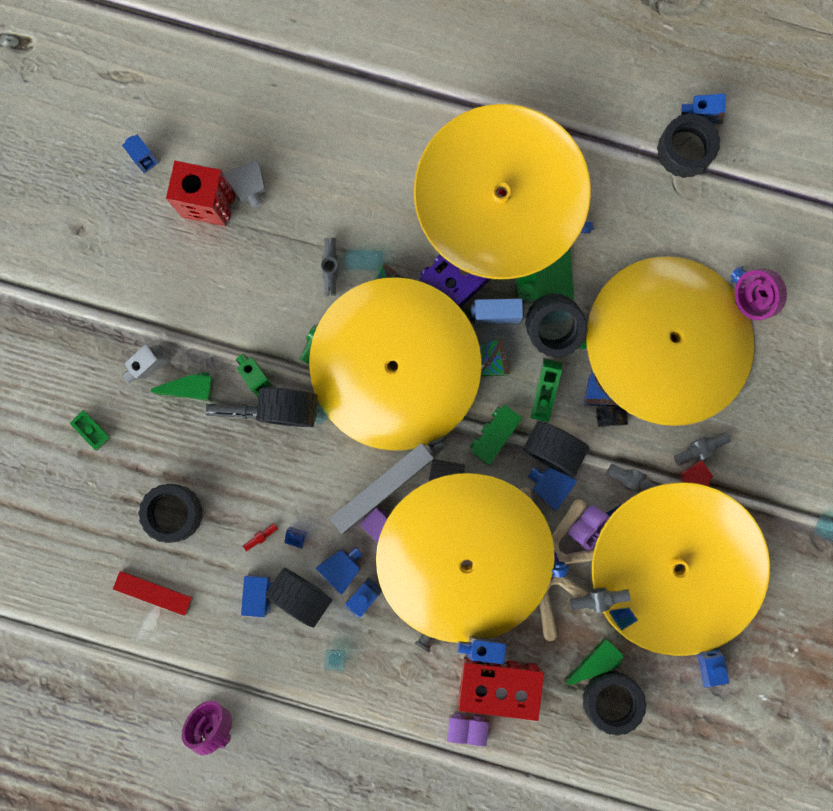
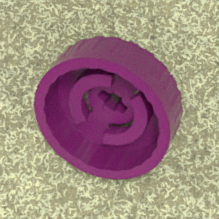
(769, 296)
(212, 723)

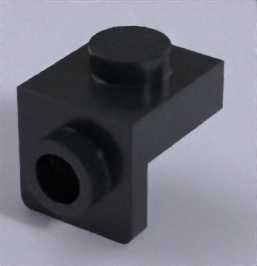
(611, 416)

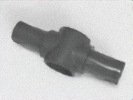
(330, 257)
(702, 448)
(631, 478)
(600, 599)

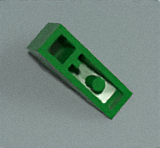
(191, 387)
(546, 389)
(598, 661)

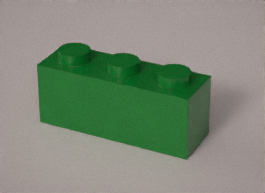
(495, 434)

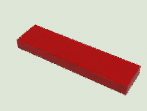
(152, 593)

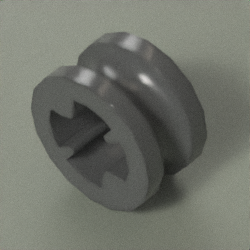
(438, 444)

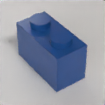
(140, 153)
(254, 596)

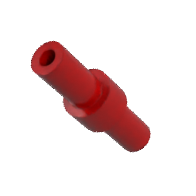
(260, 537)

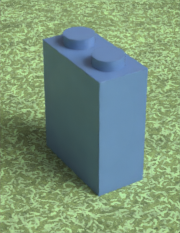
(496, 311)

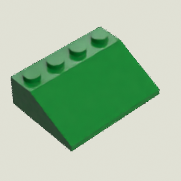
(552, 279)

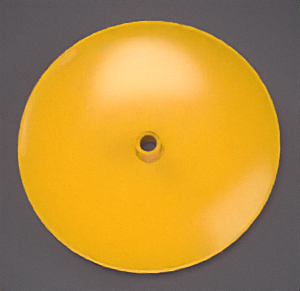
(508, 151)
(434, 357)
(641, 363)
(460, 521)
(720, 577)

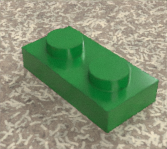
(90, 430)

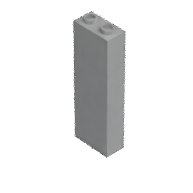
(382, 488)

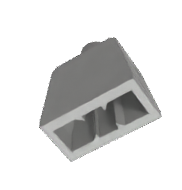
(248, 183)
(145, 362)

